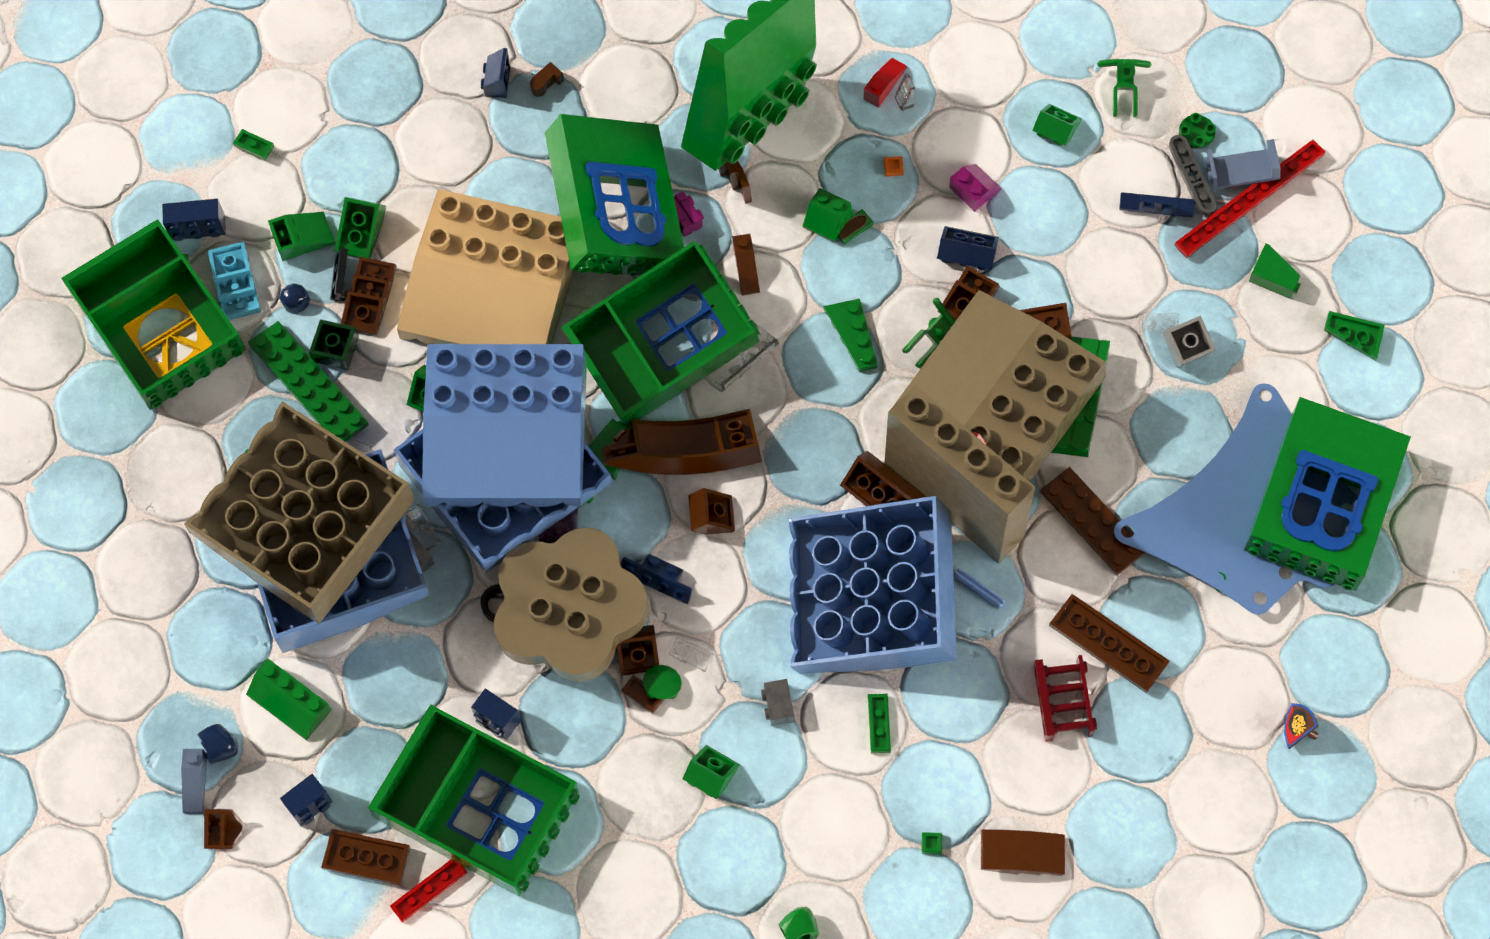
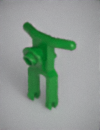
(1125, 78)
(935, 332)

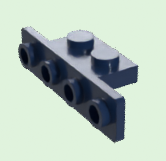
(1157, 204)
(659, 576)

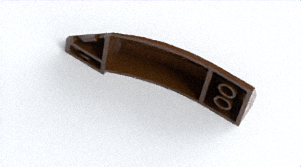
(685, 445)

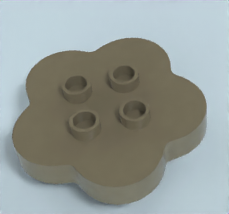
(568, 604)

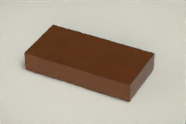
(635, 690)

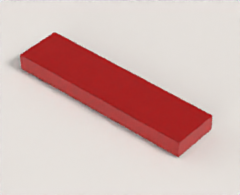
(428, 890)

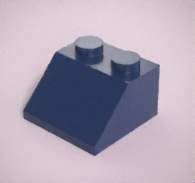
(496, 74)

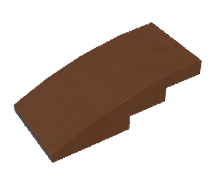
(737, 179)
(368, 295)
(1022, 852)

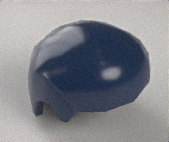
(294, 298)

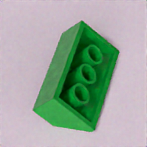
(287, 699)

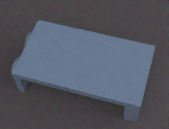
(1243, 167)

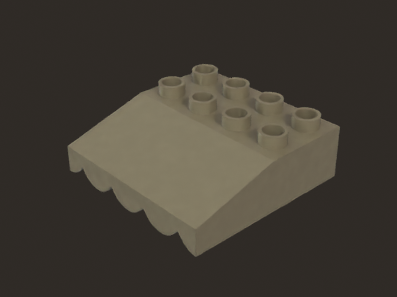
(1010, 380)
(301, 512)

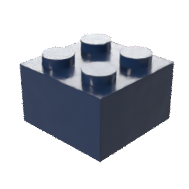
(496, 714)
(306, 800)

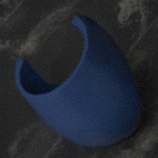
(218, 743)

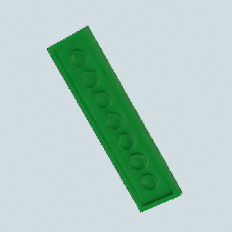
(307, 382)

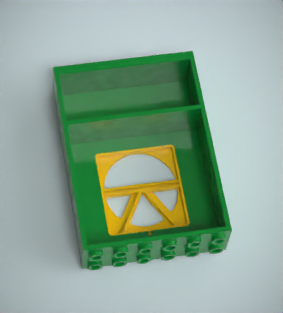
(136, 280)

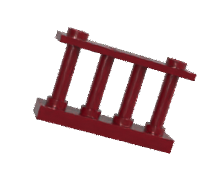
(1048, 709)

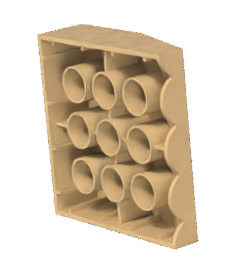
(486, 275)

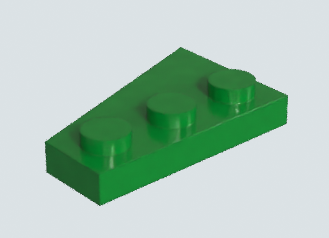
(1356, 332)

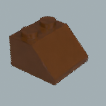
(711, 512)
(638, 652)

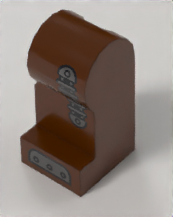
(545, 78)

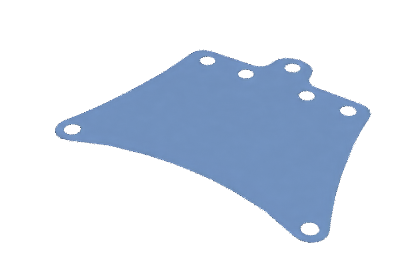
(1212, 515)

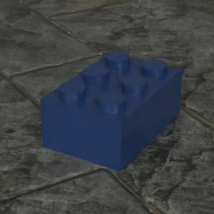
(194, 219)

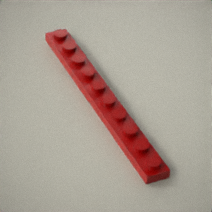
(1248, 200)

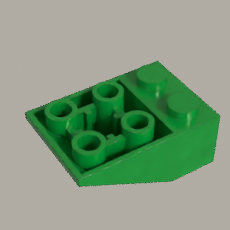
(300, 233)

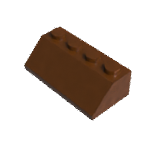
(876, 483)

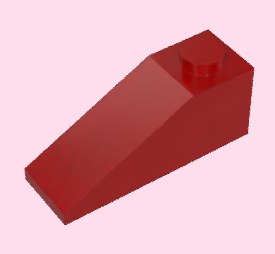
(883, 82)

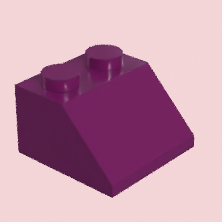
(973, 186)

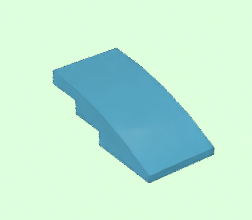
(234, 280)

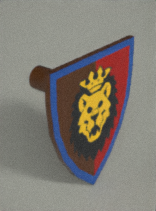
(1299, 724)

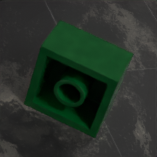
(334, 344)

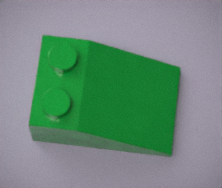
(359, 226)

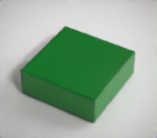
(931, 843)

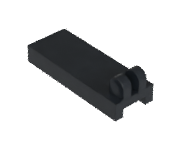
(337, 292)

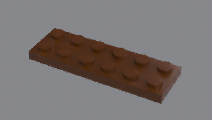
(1090, 519)
(1109, 643)

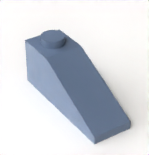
(193, 780)

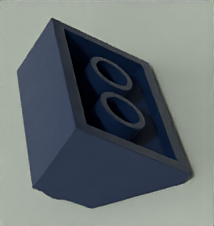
(967, 248)

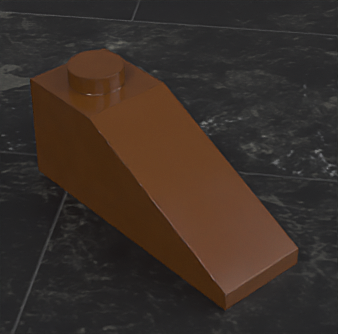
(745, 264)

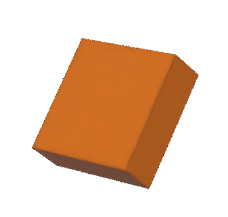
(893, 166)

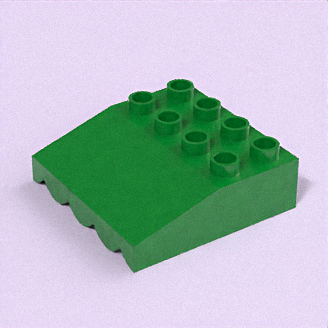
(750, 79)

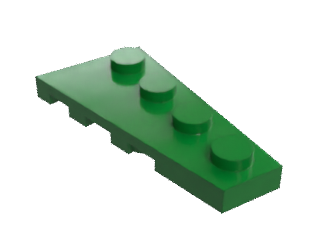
(853, 331)

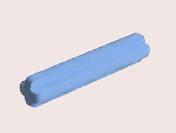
(979, 588)

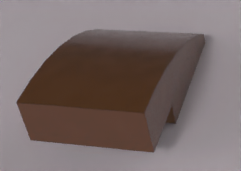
(965, 290)

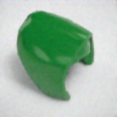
(799, 924)

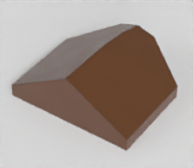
(221, 828)

